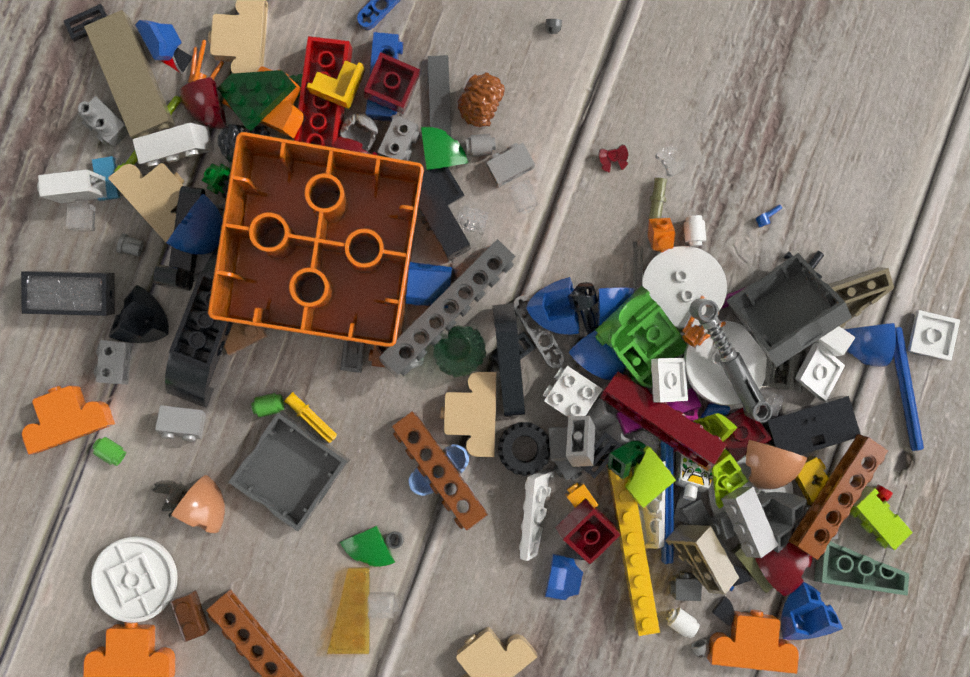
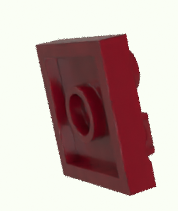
(746, 430)

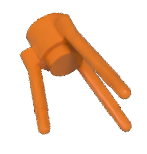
(195, 68)
(694, 334)

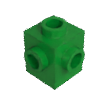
(215, 176)

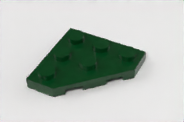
(255, 94)

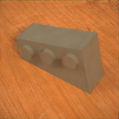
(863, 289)
(706, 556)

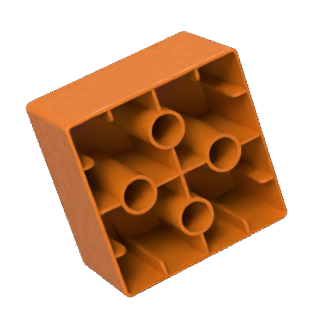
(315, 240)

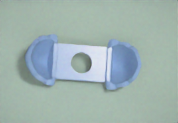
(456, 454)

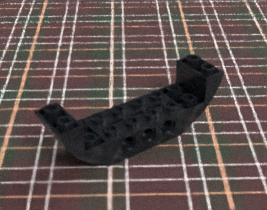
(197, 344)

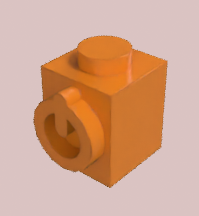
(661, 234)

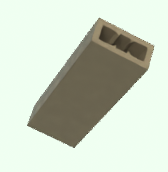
(129, 75)

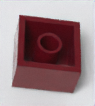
(391, 83)
(587, 531)

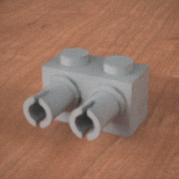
(103, 120)

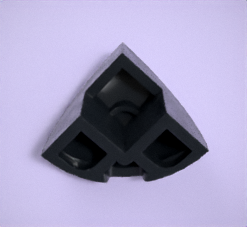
(140, 319)

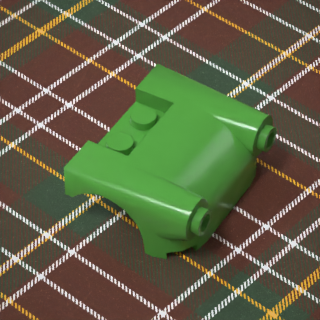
(640, 333)

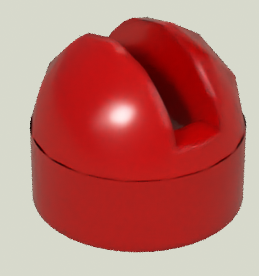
(884, 494)

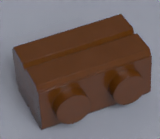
(190, 616)

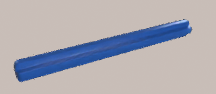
(907, 392)
(667, 551)

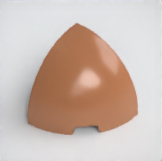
(772, 466)
(202, 506)

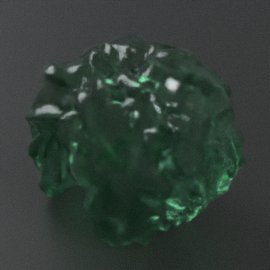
(460, 352)

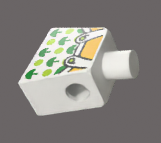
(691, 477)

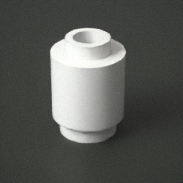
(694, 230)
(682, 622)

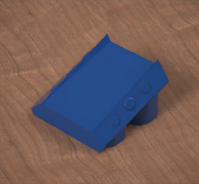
(427, 283)

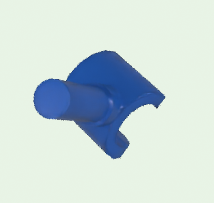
(763, 219)

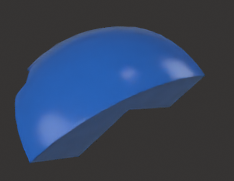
(199, 229)
(610, 300)
(552, 308)
(873, 344)
(597, 358)
(807, 616)

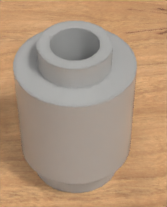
(480, 145)

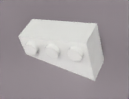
(173, 144)

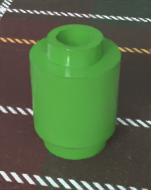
(267, 404)
(108, 451)

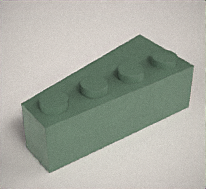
(855, 570)

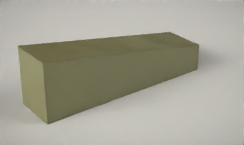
(752, 567)

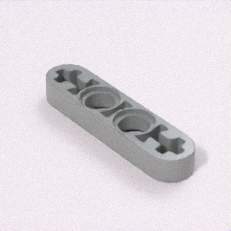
(536, 333)

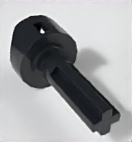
(582, 301)

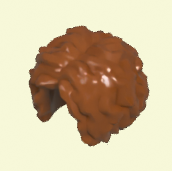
(480, 99)

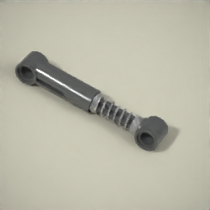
(732, 362)

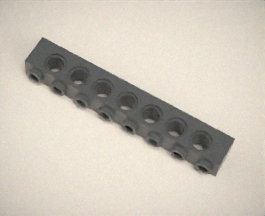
(495, 253)

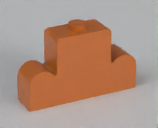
(285, 116)
(64, 418)
(754, 645)
(130, 654)

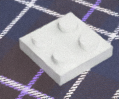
(933, 335)
(819, 371)
(669, 379)

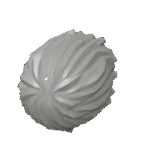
(361, 129)

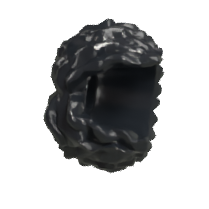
(228, 136)

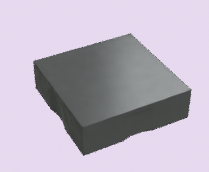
(789, 309)
(289, 471)

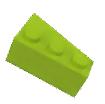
(880, 520)

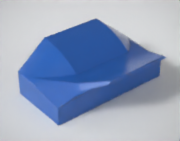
(159, 38)
(563, 578)

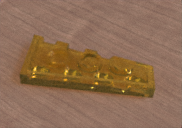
(352, 623)

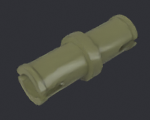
(657, 198)

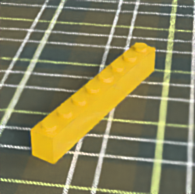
(634, 556)

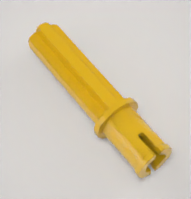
(310, 417)

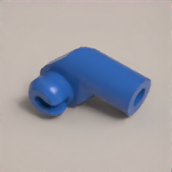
(715, 408)

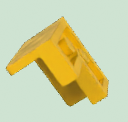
(341, 90)

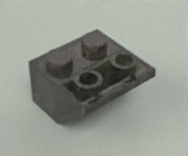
(784, 375)

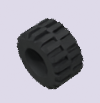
(524, 467)

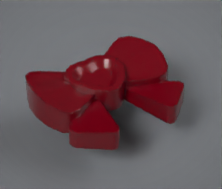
(619, 154)

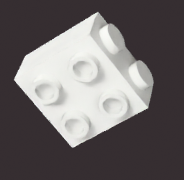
(571, 393)

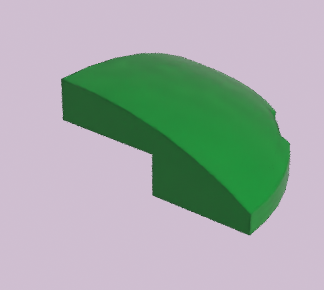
(441, 149)
(368, 548)

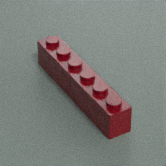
(663, 421)

